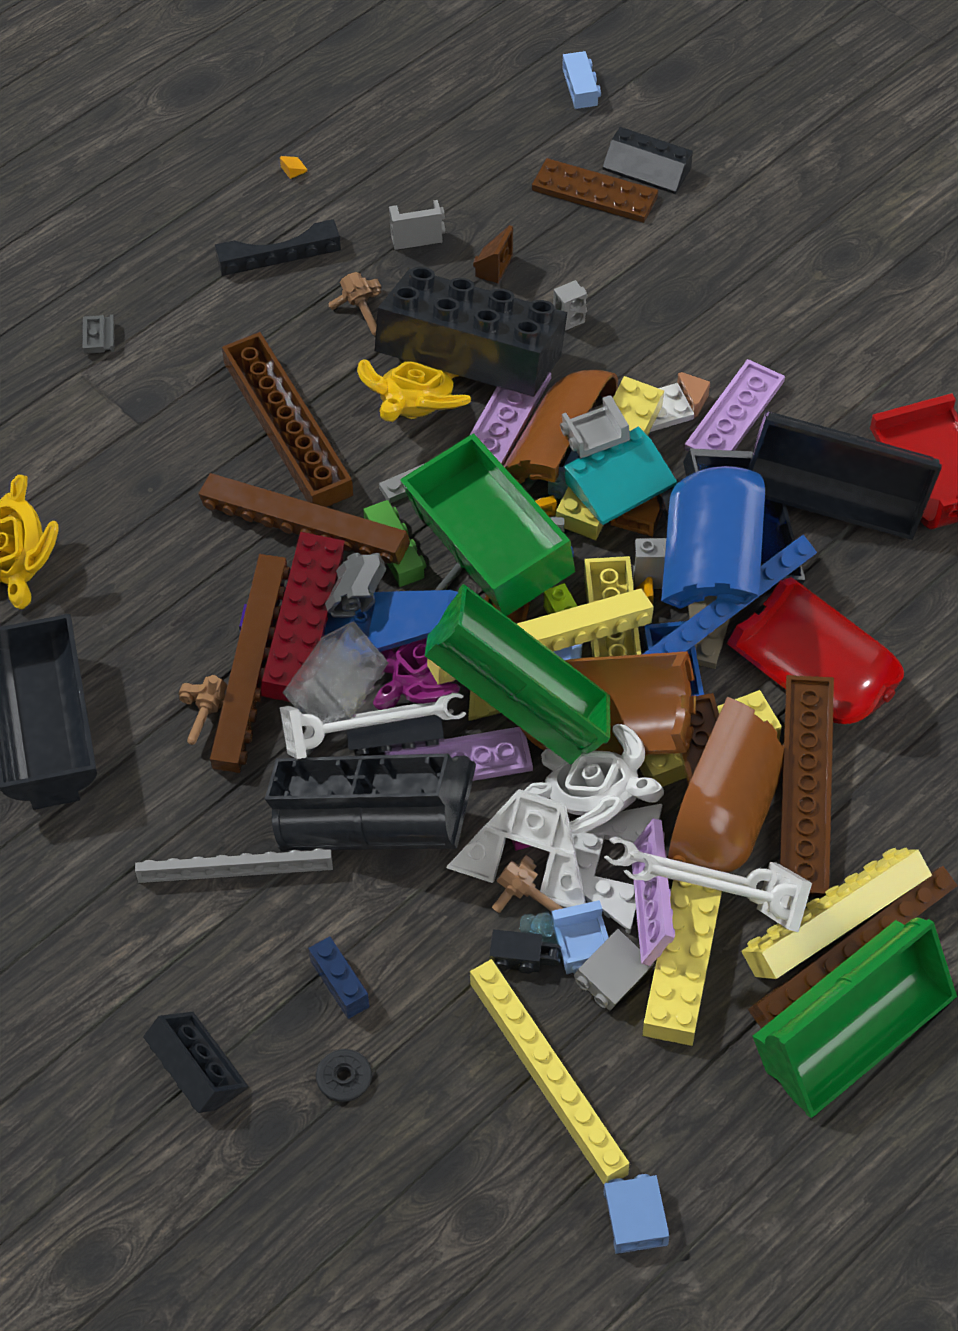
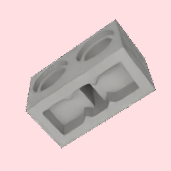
(571, 299)

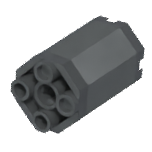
(355, 585)

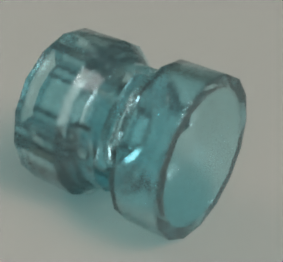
(537, 924)

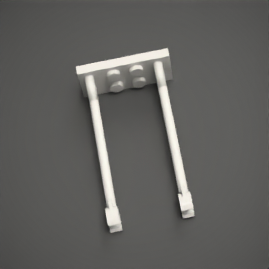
(299, 742)
(782, 894)

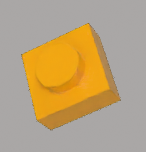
(548, 505)

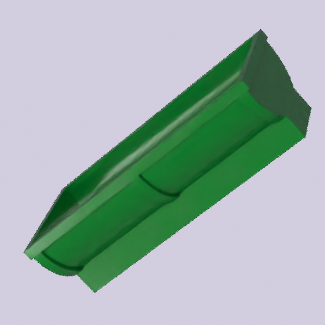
(520, 676)
(857, 1014)

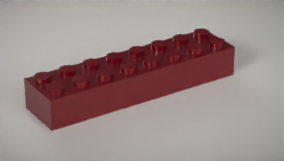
(302, 611)

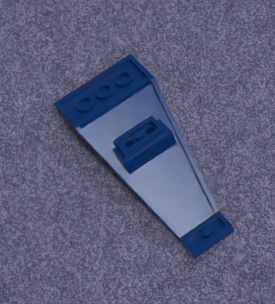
(398, 617)

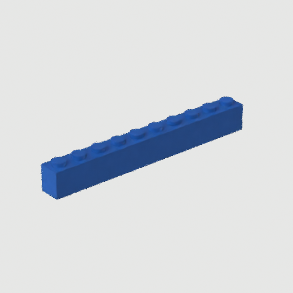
(721, 610)

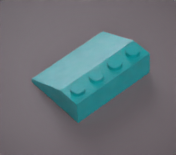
(619, 477)

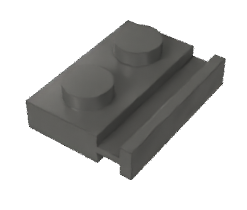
(98, 334)

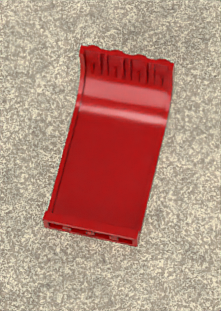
(931, 430)

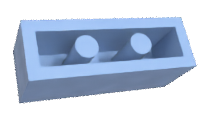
(581, 80)

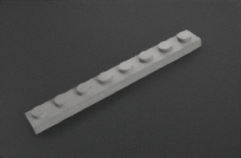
(231, 866)

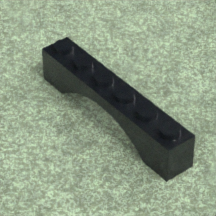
(241, 257)

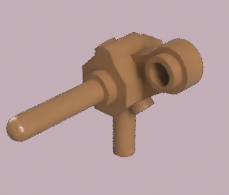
(357, 291)
(208, 698)
(518, 882)

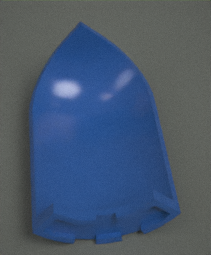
(714, 537)

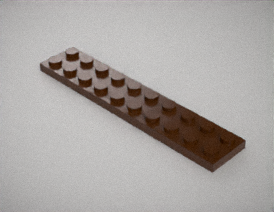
(807, 780)

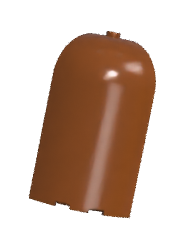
(542, 442)
(647, 696)
(729, 791)

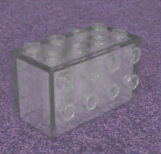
(337, 675)

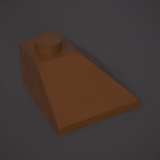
(495, 257)

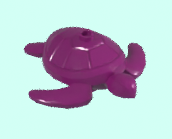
(410, 677)

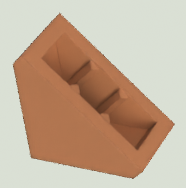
(695, 391)

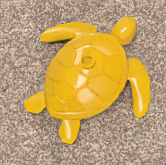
(411, 390)
(22, 542)

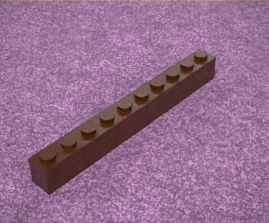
(302, 516)
(249, 664)
(902, 909)

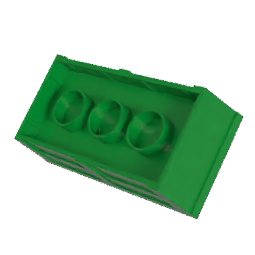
(490, 524)

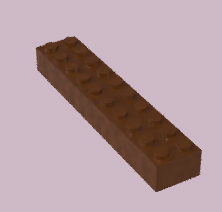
(287, 421)

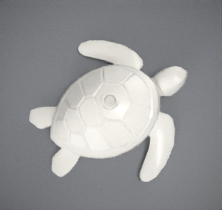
(598, 782)

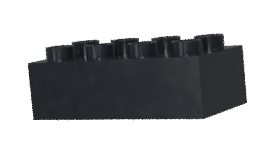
(471, 331)

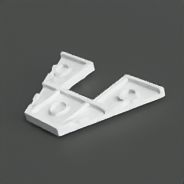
(535, 823)
(615, 896)

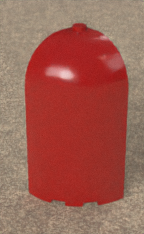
(810, 638)

